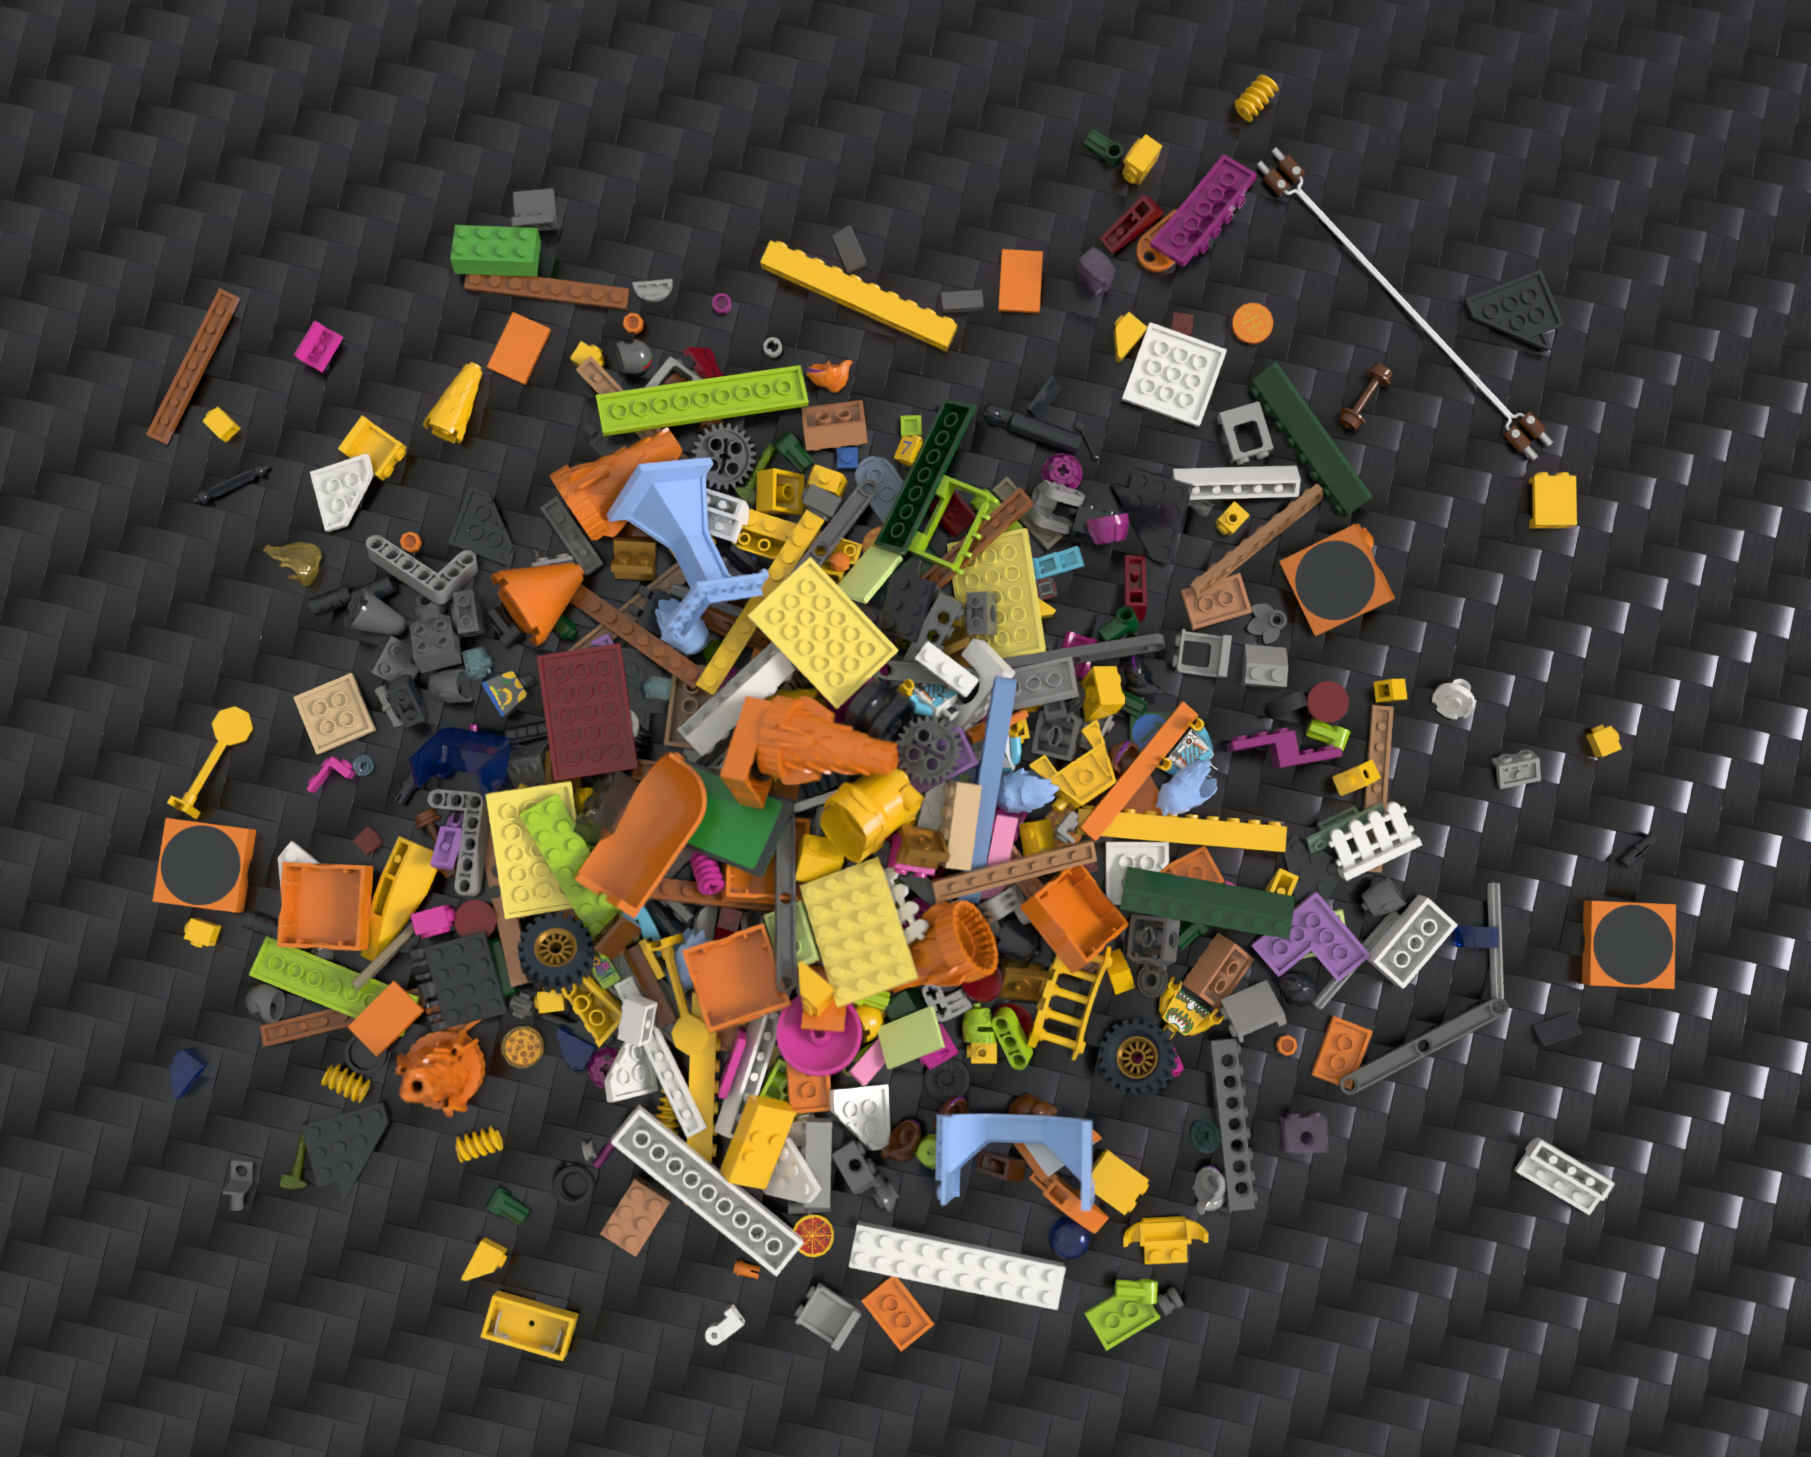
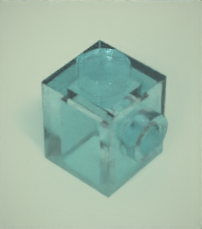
(477, 663)
(658, 688)

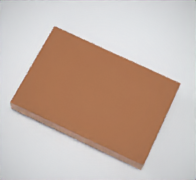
(1219, 604)

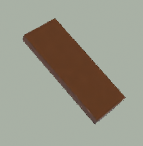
(650, 986)

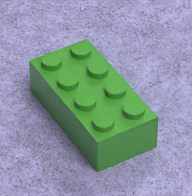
(495, 250)

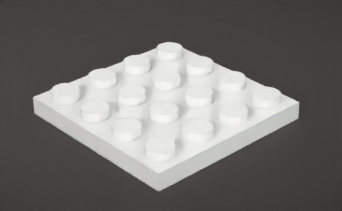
(1174, 374)

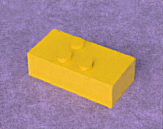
(757, 1141)

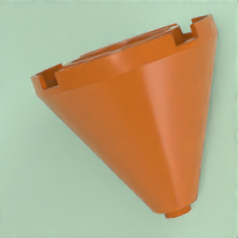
(538, 595)

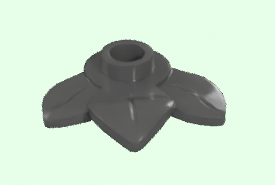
(1264, 624)

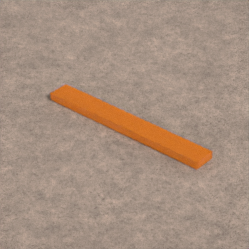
(1138, 771)

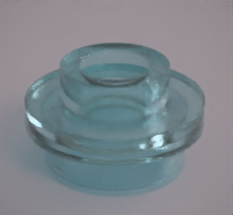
(368, 765)

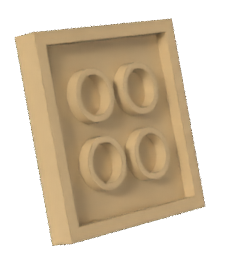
(334, 713)

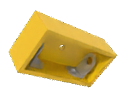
(509, 1324)

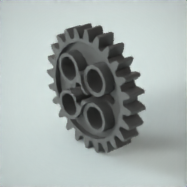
(740, 459)
(937, 733)

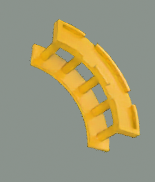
(1052, 989)

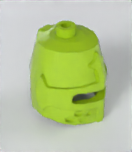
(978, 1025)
(927, 1151)

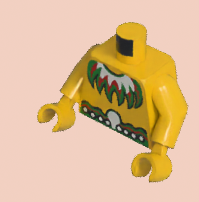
(1184, 1013)

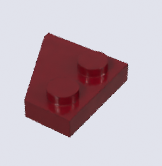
(705, 362)

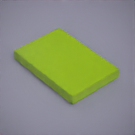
(1119, 1319)

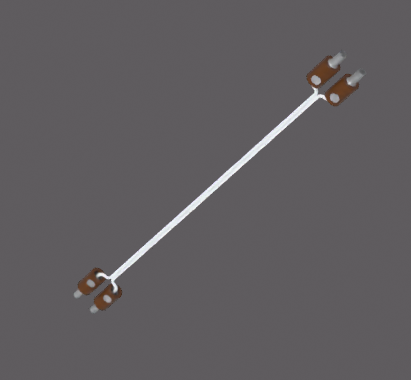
(1513, 434)

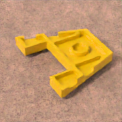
(1086, 775)

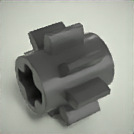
(522, 1005)

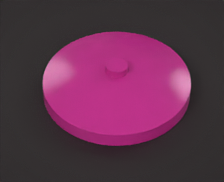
(817, 1051)

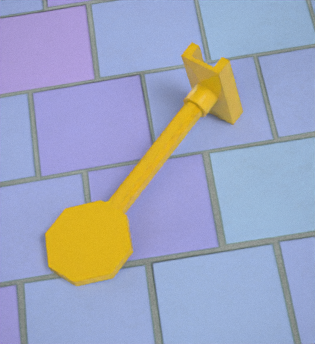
(230, 728)
(689, 1031)

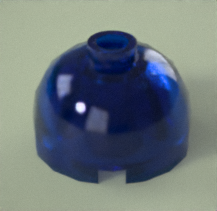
(1068, 1238)

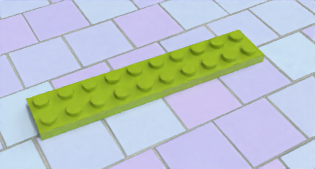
(701, 400)

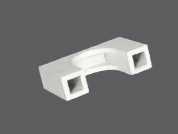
(988, 665)

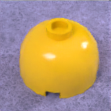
(871, 1020)

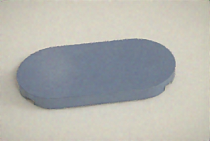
(887, 482)

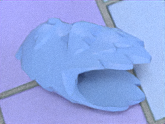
(696, 638)
(1187, 789)
(1024, 791)
(691, 939)

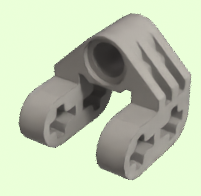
(1045, 499)
(1000, 906)
(955, 1002)

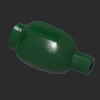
(565, 628)

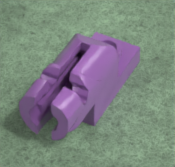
(448, 843)

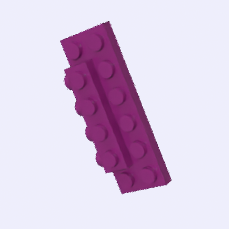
(1204, 211)

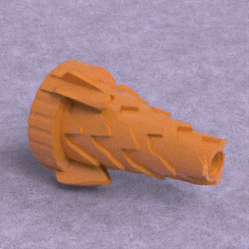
(595, 485)
(803, 741)
(954, 946)
(447, 1066)

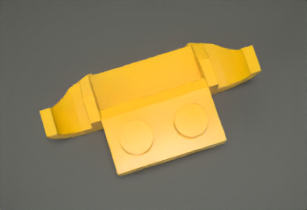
(1165, 1238)

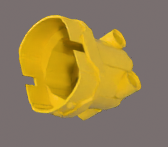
(869, 812)

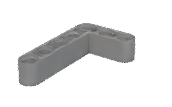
(433, 585)
(468, 835)

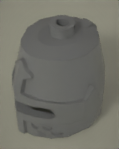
(446, 683)
(1383, 898)

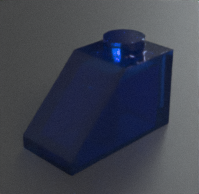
(1477, 936)
(574, 1049)
(185, 1071)

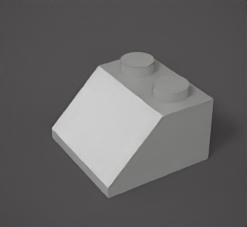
(1264, 666)

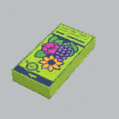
(605, 971)

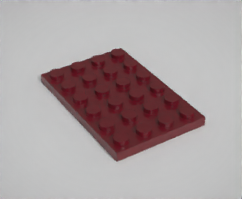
(587, 712)

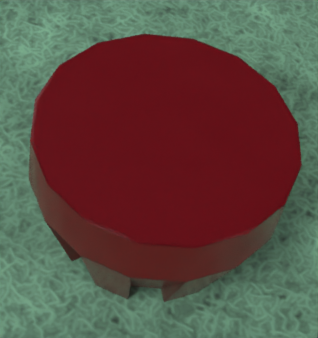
(1327, 702)
(475, 917)
(985, 988)

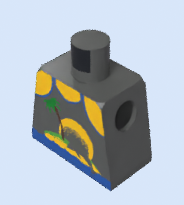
(509, 691)

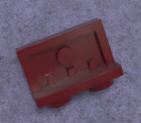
(956, 515)

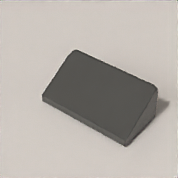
(849, 249)
(962, 301)

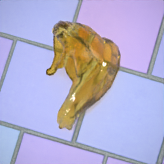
(303, 559)

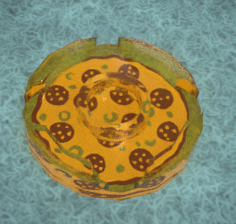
(522, 1047)

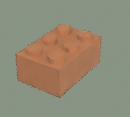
(636, 1216)

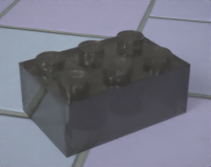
(605, 807)

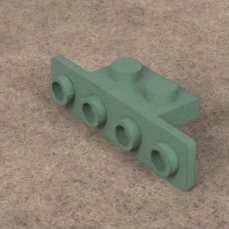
(1340, 821)

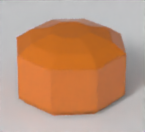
(633, 323)
(410, 542)
(839, 561)
(1286, 1045)

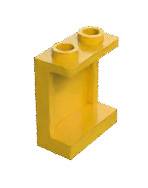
(380, 446)
(1553, 501)
(1117, 1182)

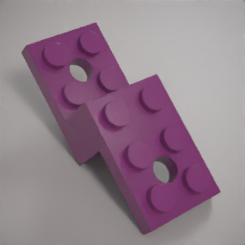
(1283, 748)

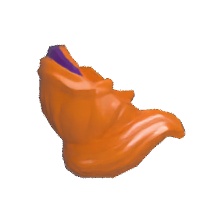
(829, 375)

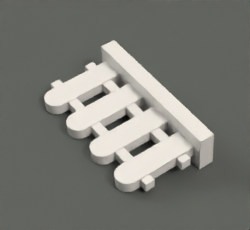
(1386, 849)
(907, 910)

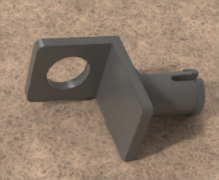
(238, 1184)

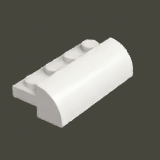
(726, 515)
(1563, 1175)

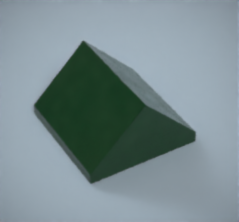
(905, 1003)

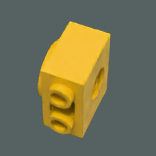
(1141, 159)

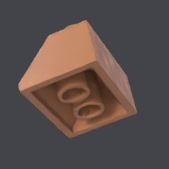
(834, 425)
(1218, 971)

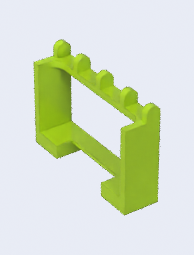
(945, 492)

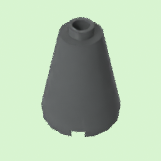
(373, 615)

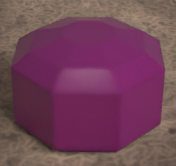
(721, 303)

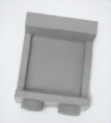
(1252, 1010)
(828, 1315)

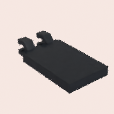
(609, 444)
(647, 616)

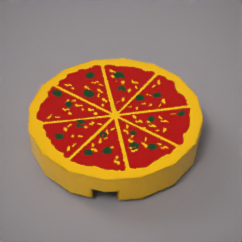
(816, 1234)

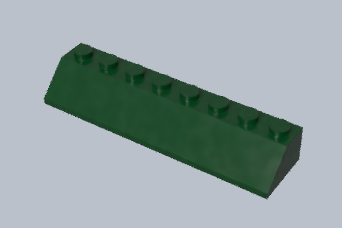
(1309, 440)
(924, 476)
(1208, 902)

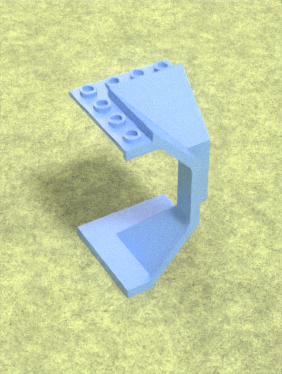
(671, 507)
(964, 1135)

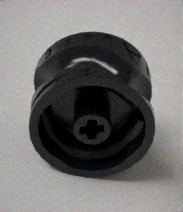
(879, 711)

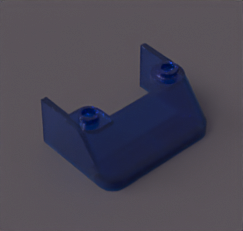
(466, 752)

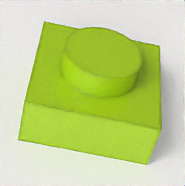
(911, 425)

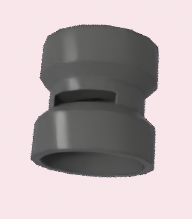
(1165, 1304)

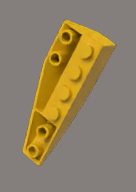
(768, 534)
(398, 893)

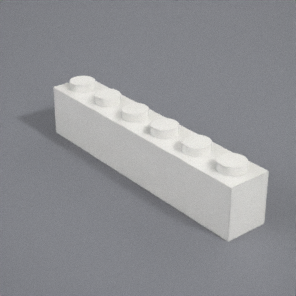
(1241, 482)

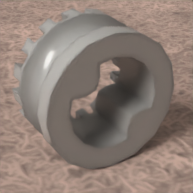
(768, 351)
(588, 1150)

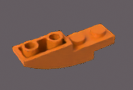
(1069, 1201)

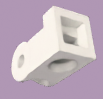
(727, 1326)

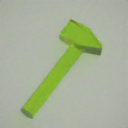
(747, 493)
(294, 1181)

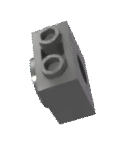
(821, 502)
(467, 613)
(981, 613)

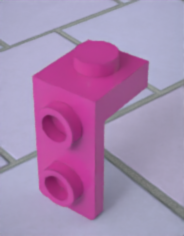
(343, 767)

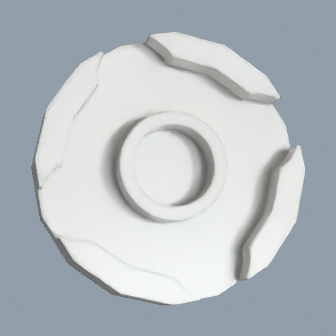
(1454, 699)

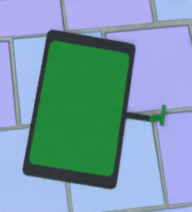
(736, 832)

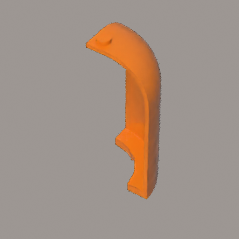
(648, 837)

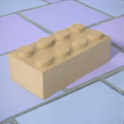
(960, 822)

